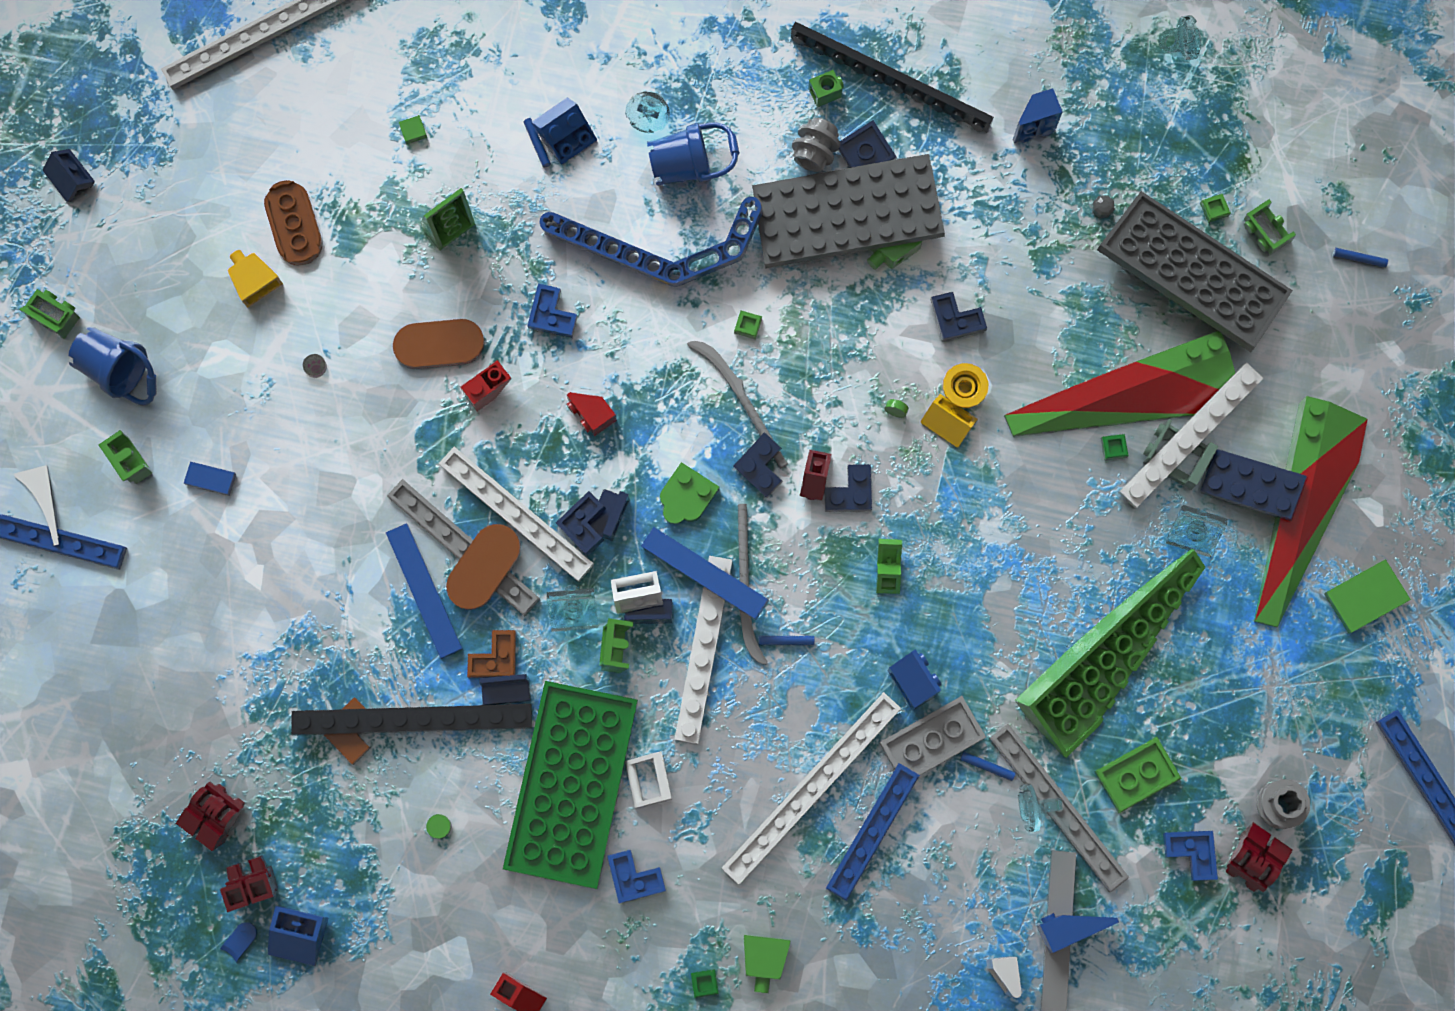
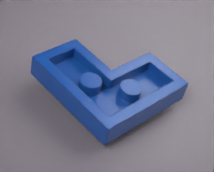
(545, 316)
(1198, 847)
(629, 883)

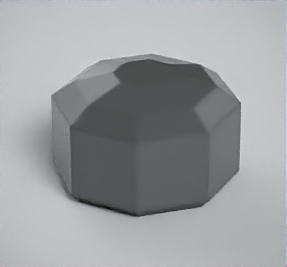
(1103, 206)

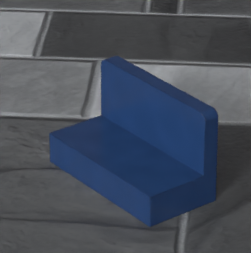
(67, 173)
(609, 520)
(653, 615)
(505, 689)

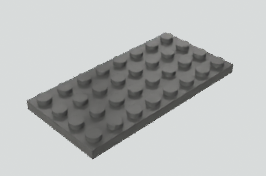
(848, 211)
(1195, 271)

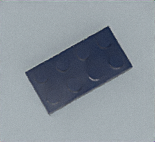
(1254, 484)

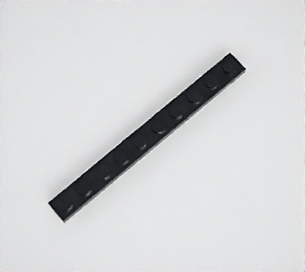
(895, 79)
(411, 719)

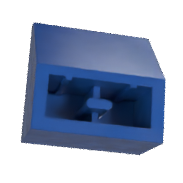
(1039, 117)
(564, 130)
(915, 679)
(296, 935)

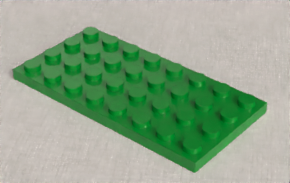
(570, 785)

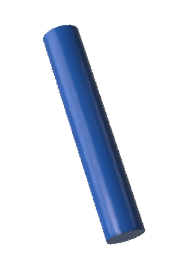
(537, 143)
(1360, 257)
(786, 640)
(987, 766)

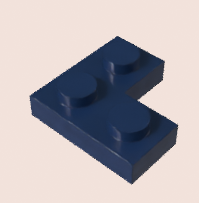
(953, 323)
(754, 465)
(856, 496)
(577, 523)

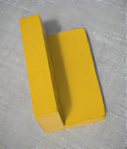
(948, 420)

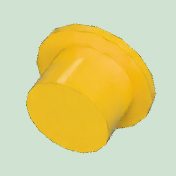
(965, 385)

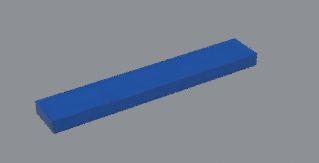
(69, 544)
(705, 573)
(424, 591)
(1420, 769)
(872, 831)

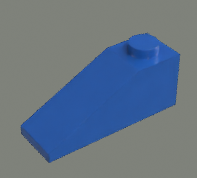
(1067, 929)

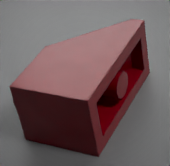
(815, 475)

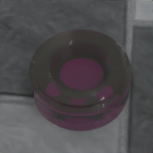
(314, 365)

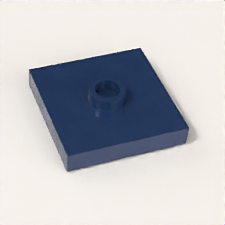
(866, 147)

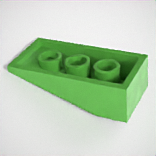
(448, 220)

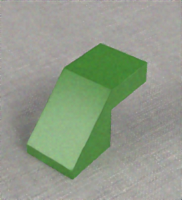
(889, 566)

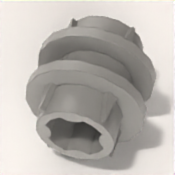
(816, 144)
(1293, 795)

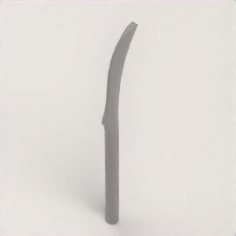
(737, 386)
(747, 629)

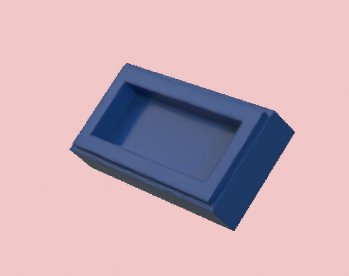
(209, 478)

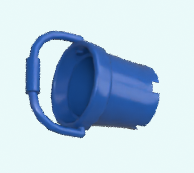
(684, 155)
(113, 364)

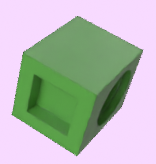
(823, 96)

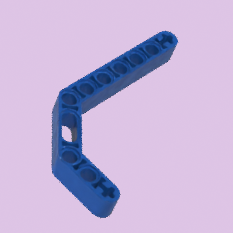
(646, 257)

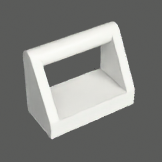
(636, 598)
(661, 776)
(1006, 974)

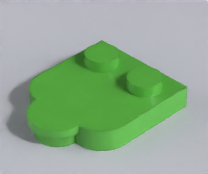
(686, 495)

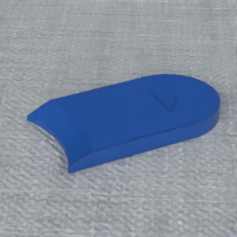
(240, 940)

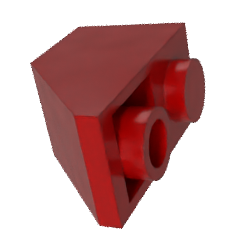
(486, 385)
(593, 410)
(517, 994)

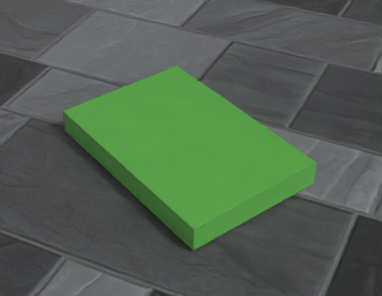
(1367, 596)
(1137, 775)

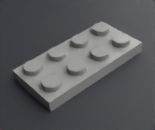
(934, 738)

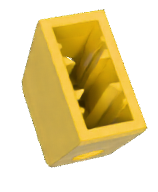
(252, 277)

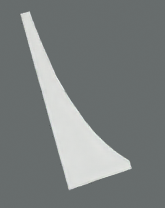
(38, 483)

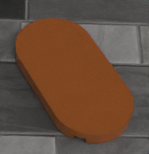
(293, 223)
(438, 343)
(483, 567)

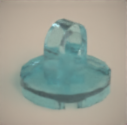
(1186, 38)
(647, 112)
(1031, 807)

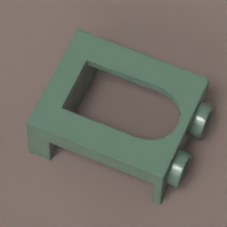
(1205, 454)

